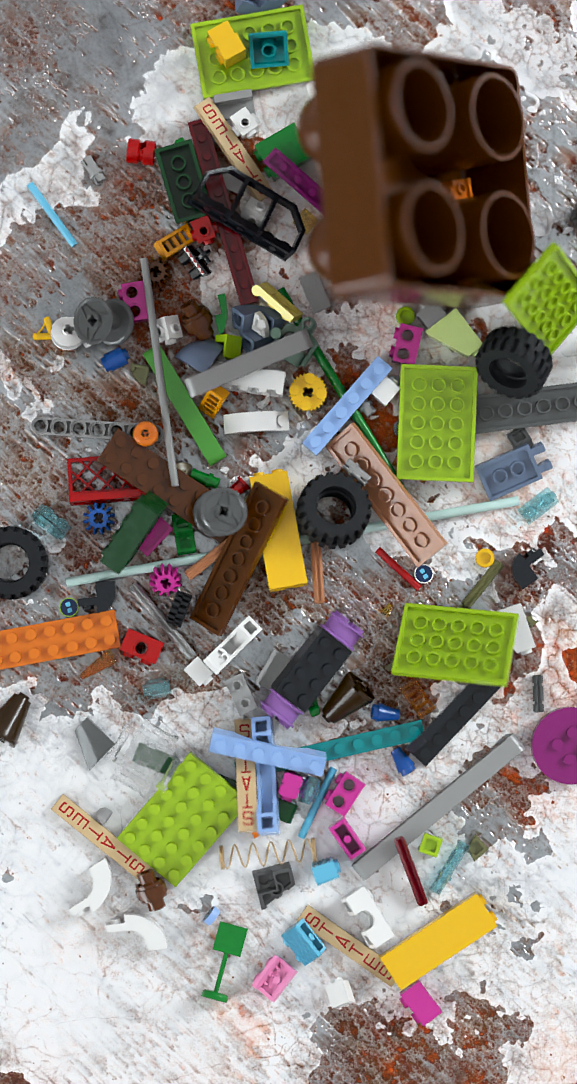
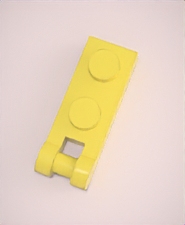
(277, 301)

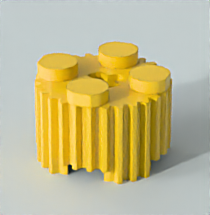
(307, 381)

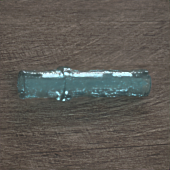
(449, 867)

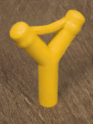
(44, 336)

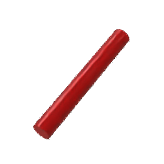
(396, 567)

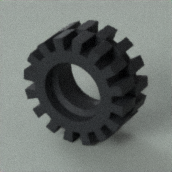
(179, 609)

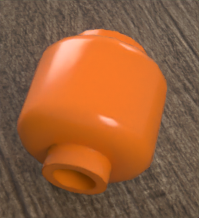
(145, 441)

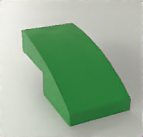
(221, 319)
(183, 536)

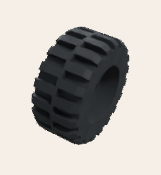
(520, 347)
(340, 488)
(37, 562)

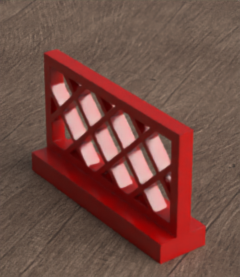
(98, 496)

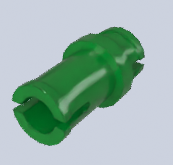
(205, 479)

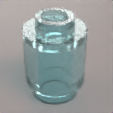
(156, 688)
(309, 790)

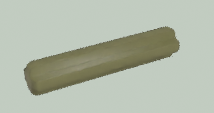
(482, 584)

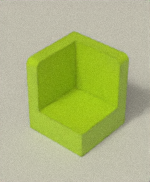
(232, 345)
(430, 845)

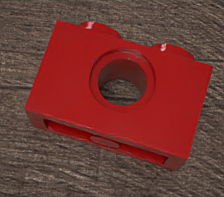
(153, 645)

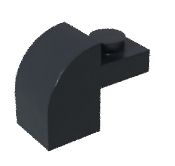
(521, 569)
(105, 597)

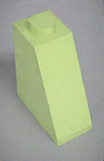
(455, 334)

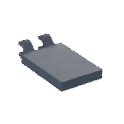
(512, 470)

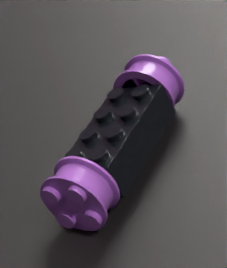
(311, 669)

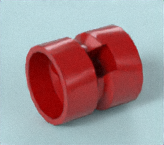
(141, 152)

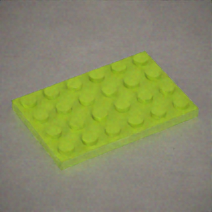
(218, 80)
(546, 298)
(437, 423)
(455, 644)
(183, 821)

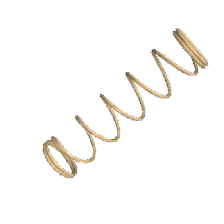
(223, 866)

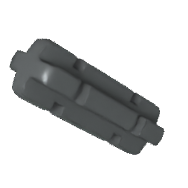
(538, 694)

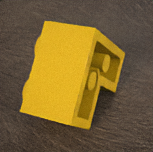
(227, 44)

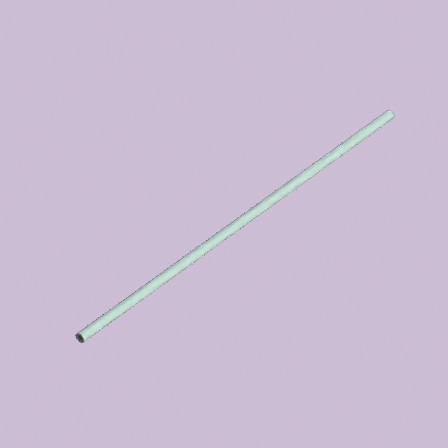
(371, 527)

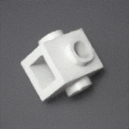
(244, 117)
(254, 211)
(169, 329)

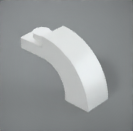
(256, 422)
(232, 645)
(102, 883)
(144, 926)

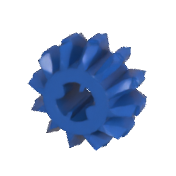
(105, 518)

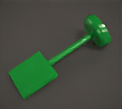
(230, 941)

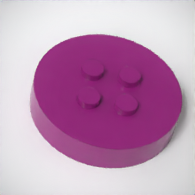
(556, 745)

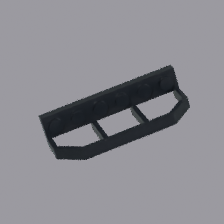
(242, 226)
(450, 721)

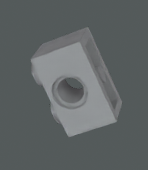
(241, 694)

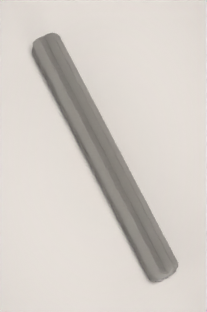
(159, 617)

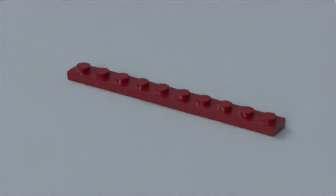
(218, 192)

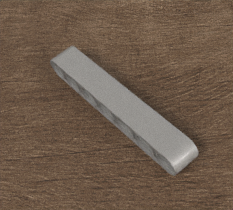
(248, 363)
(88, 428)

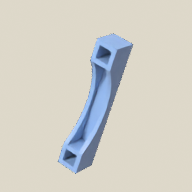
(347, 406)
(292, 758)
(267, 791)

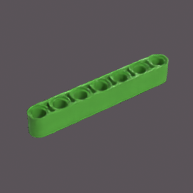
(188, 410)

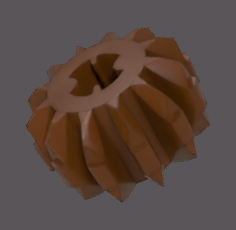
(162, 269)

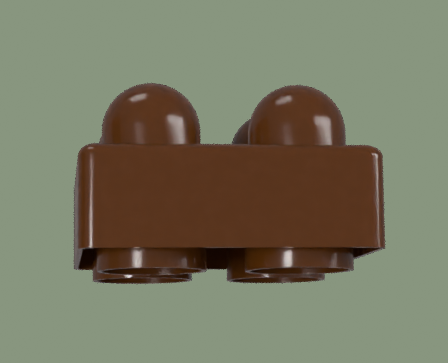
(385, 136)

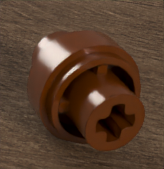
(197, 319)
(151, 890)

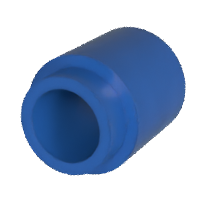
(115, 359)

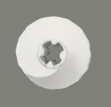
(64, 334)

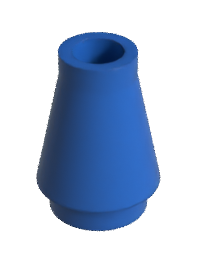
(381, 712)
(403, 762)

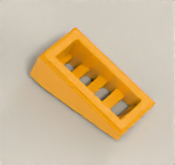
(161, 249)
(218, 392)

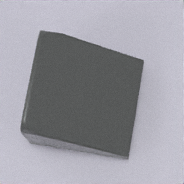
(519, 437)

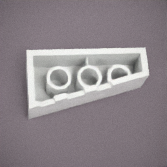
(258, 382)

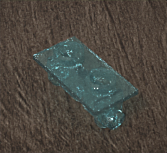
(538, 505)
(58, 526)

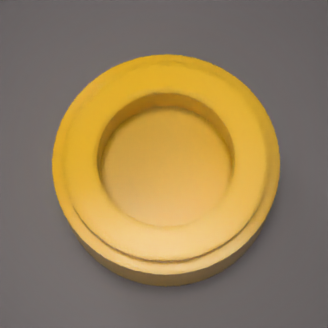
(484, 558)

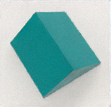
(268, 49)

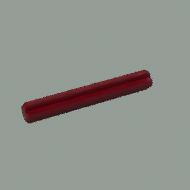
(410, 870)

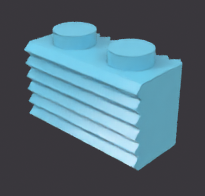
(326, 870)
(303, 942)

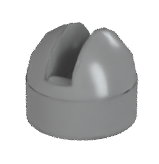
(103, 815)

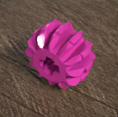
(172, 579)

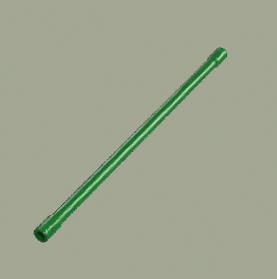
(340, 390)

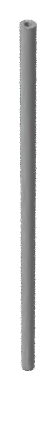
(159, 372)

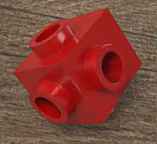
(200, 224)

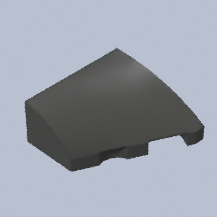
(92, 742)
(272, 882)

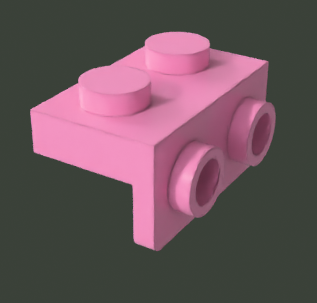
(274, 977)

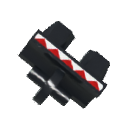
(198, 258)

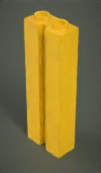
(283, 551)
(438, 940)

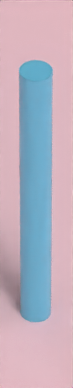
(52, 215)
(315, 806)

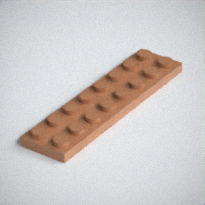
(388, 496)

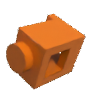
(458, 189)

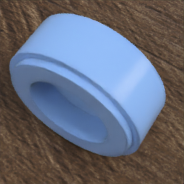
(211, 915)

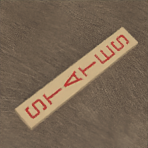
(230, 144)
(246, 784)
(99, 835)
(346, 943)

